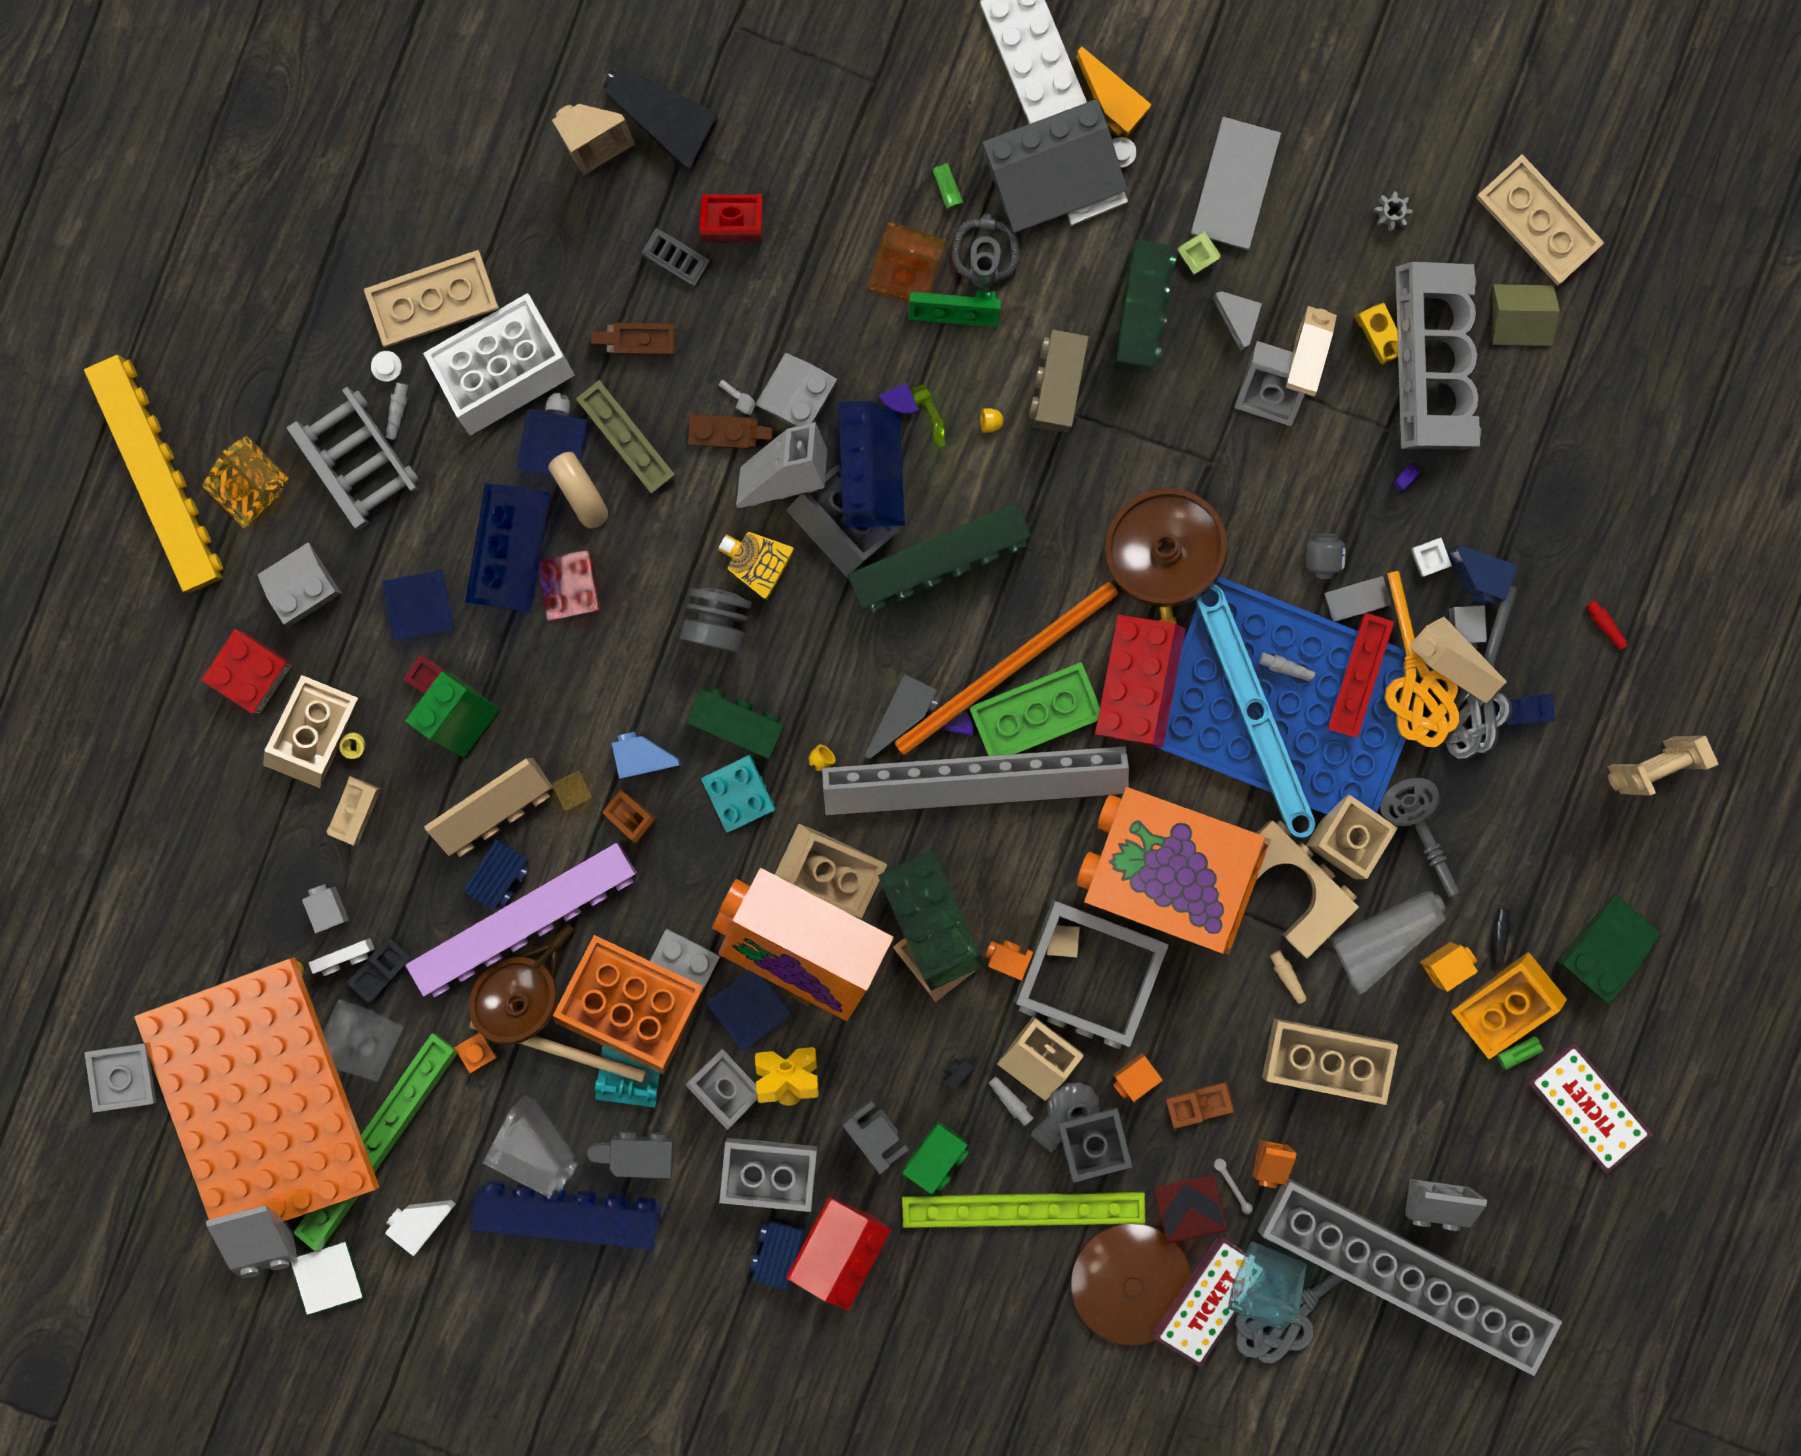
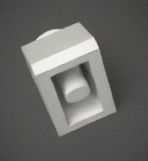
(417, 1223)

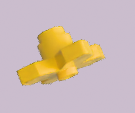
(786, 1079)

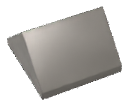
(723, 1088)

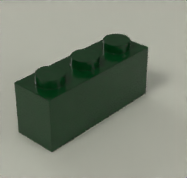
(735, 722)

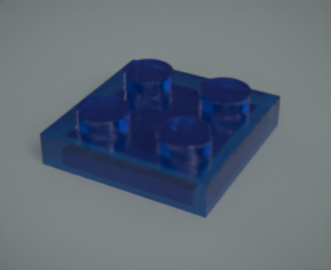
(547, 437)
(418, 605)
(748, 1008)

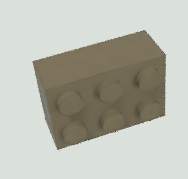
(1058, 381)

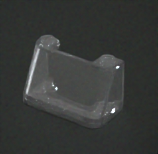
(532, 1149)

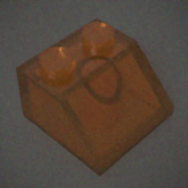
(906, 262)

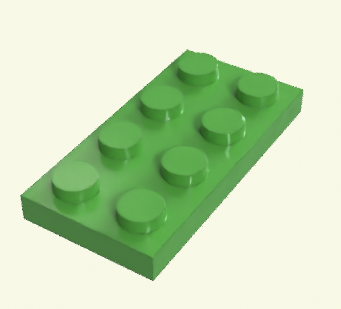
(1036, 712)

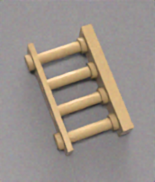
(1679, 753)

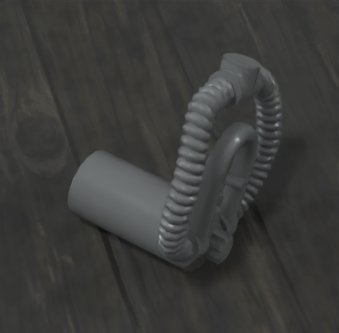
(985, 265)

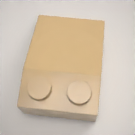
(309, 731)
(830, 870)

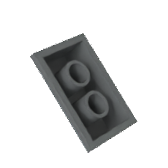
(822, 519)

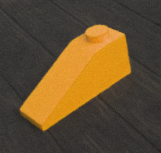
(1118, 101)

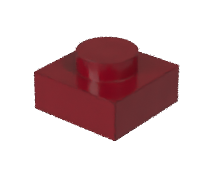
(423, 673)

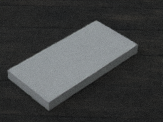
(1235, 183)

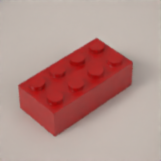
(1140, 680)

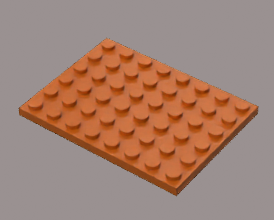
(257, 1096)

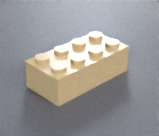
(1330, 1061)

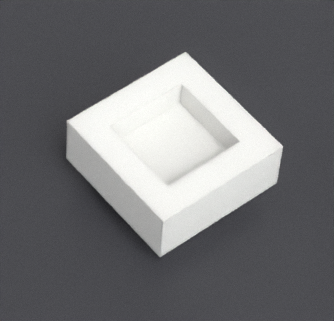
(1431, 557)

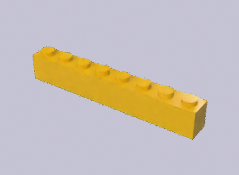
(154, 474)

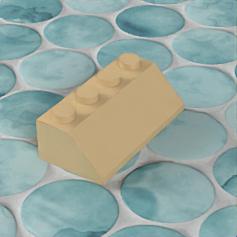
(592, 135)
(489, 807)

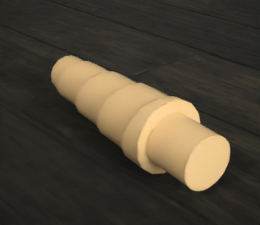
(1288, 976)

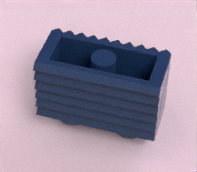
(497, 875)
(778, 1253)

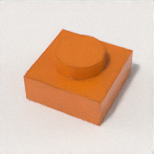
(475, 1052)

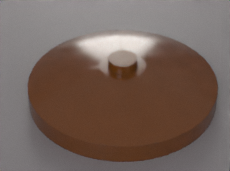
(1166, 547)
(1127, 1281)

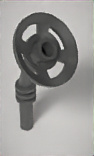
(1413, 810)

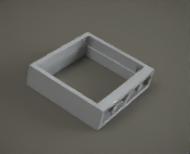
(1060, 1017)

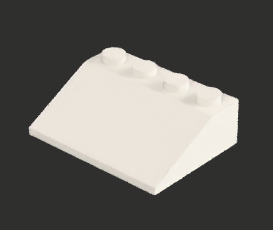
(498, 364)

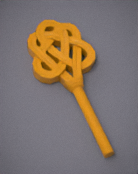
(1413, 662)

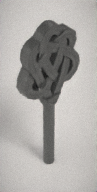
(1473, 710)
(1263, 1342)

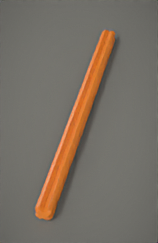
(1006, 668)

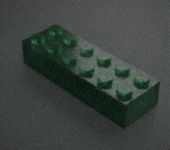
(939, 557)

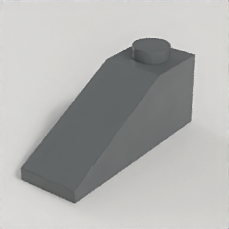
(905, 710)

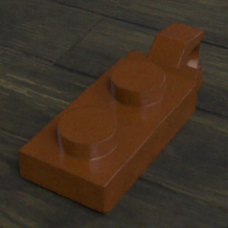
(637, 339)
(726, 432)

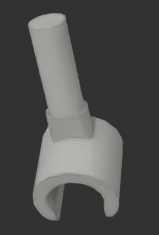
(745, 402)

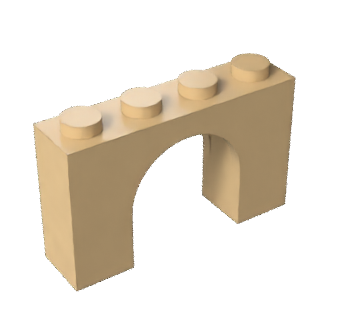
(1329, 903)

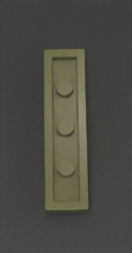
(625, 437)

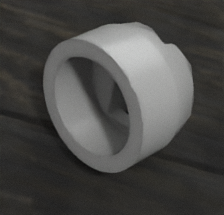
(558, 404)

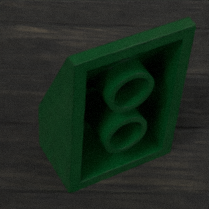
(1609, 949)

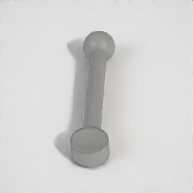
(1220, 1165)

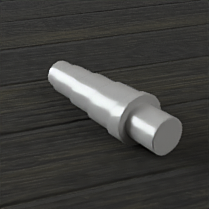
(396, 410)
(1286, 667)
(1011, 1101)

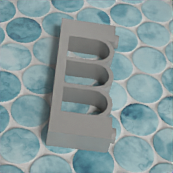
(1455, 286)

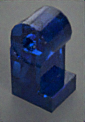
(1531, 709)

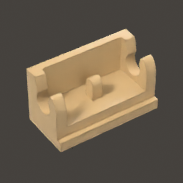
(353, 811)

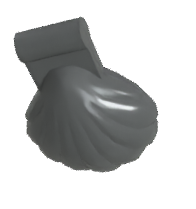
(1065, 1104)

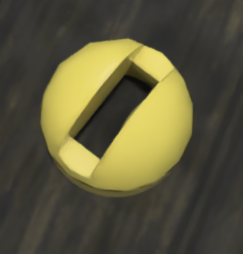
(346, 745)

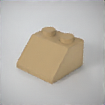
(1352, 837)

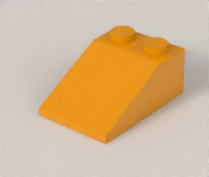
(1509, 1005)

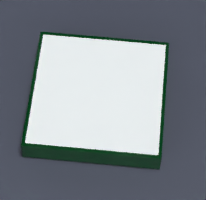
(327, 1277)

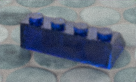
(871, 465)
(508, 547)

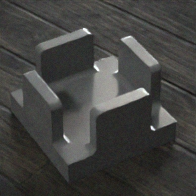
(874, 1135)

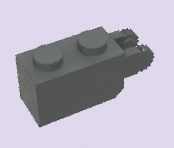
(636, 1155)

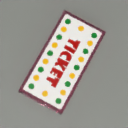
(1589, 1107)
(1200, 1309)

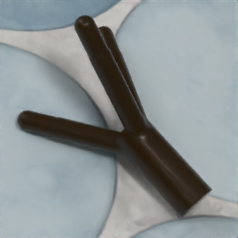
(551, 948)

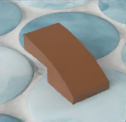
(1200, 1104)

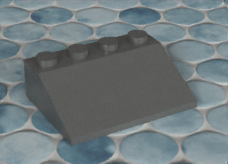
(1054, 166)

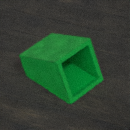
(452, 714)

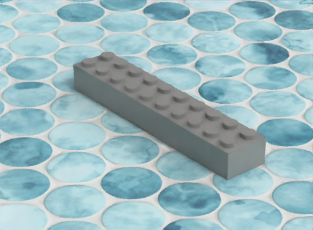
(1410, 1276)

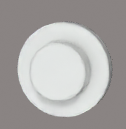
(1125, 151)
(386, 366)

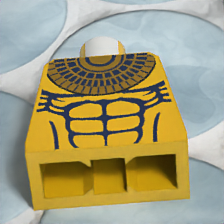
(757, 561)

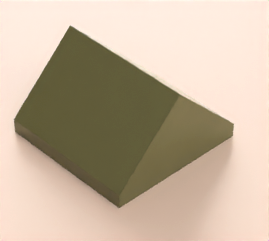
(1524, 315)

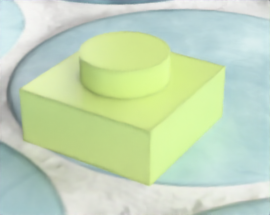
(1199, 252)

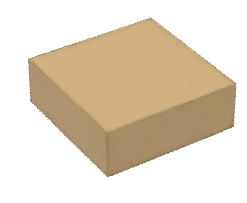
(1064, 941)

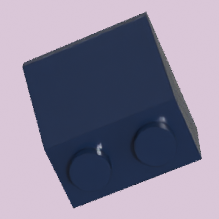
(1482, 575)

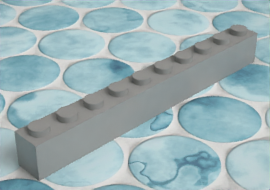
(975, 780)

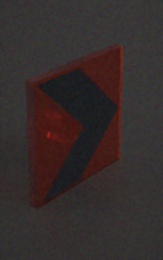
(1190, 1209)

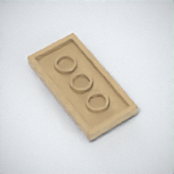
(1540, 219)
(431, 298)

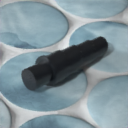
(1500, 935)

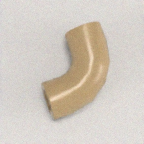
(579, 490)

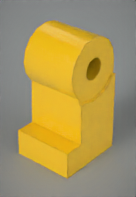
(1380, 332)

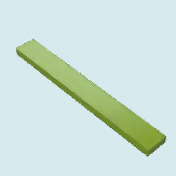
(1023, 1209)

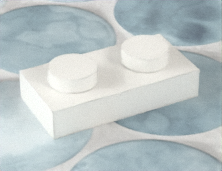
(330, 963)

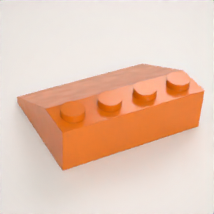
(628, 1004)

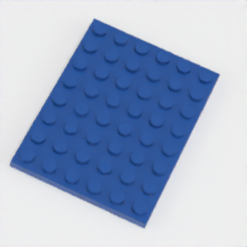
(1328, 764)

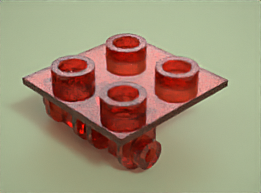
(568, 585)

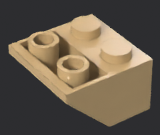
(1040, 1058)

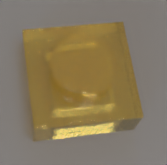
(572, 790)

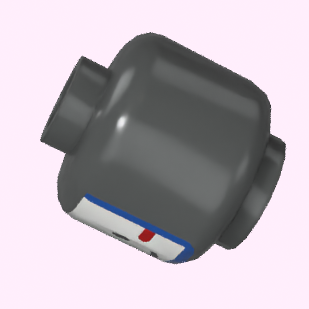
(1325, 555)

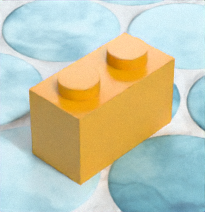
(1450, 966)

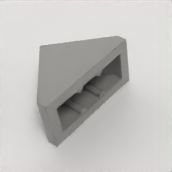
(1239, 316)
(1357, 599)

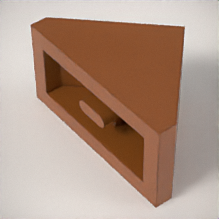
(629, 816)

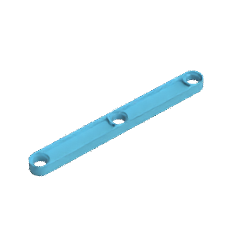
(1263, 731)

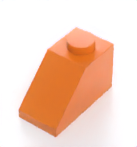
(1273, 1163)

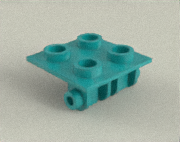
(738, 793)
(623, 1089)

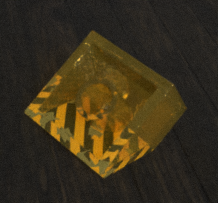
(245, 481)

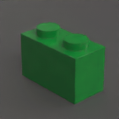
(935, 1158)

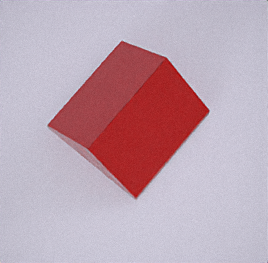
(731, 218)

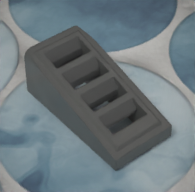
(652, 244)

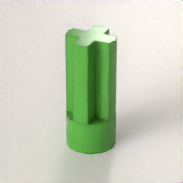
(947, 186)
(1520, 1053)

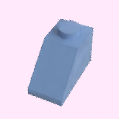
(640, 756)

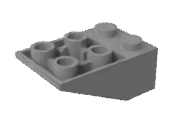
(784, 467)

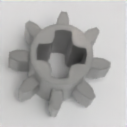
(1389, 204)

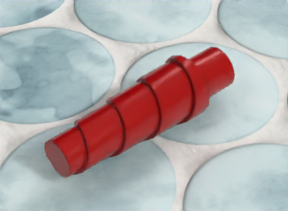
(1605, 622)

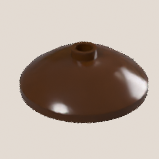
(501, 992)

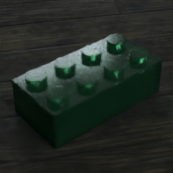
(1142, 307)
(931, 920)

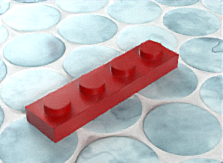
(1360, 675)

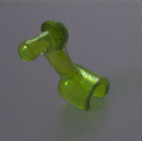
(922, 395)

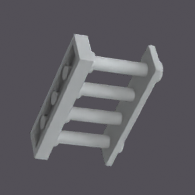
(324, 460)

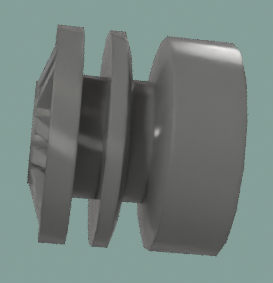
(715, 619)

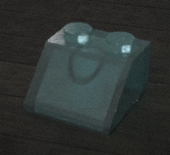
(1268, 1286)

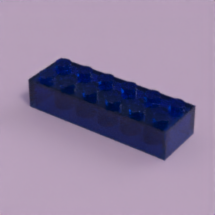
(567, 1216)

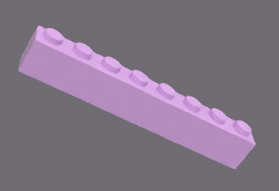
(521, 919)

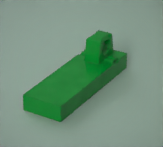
(952, 309)

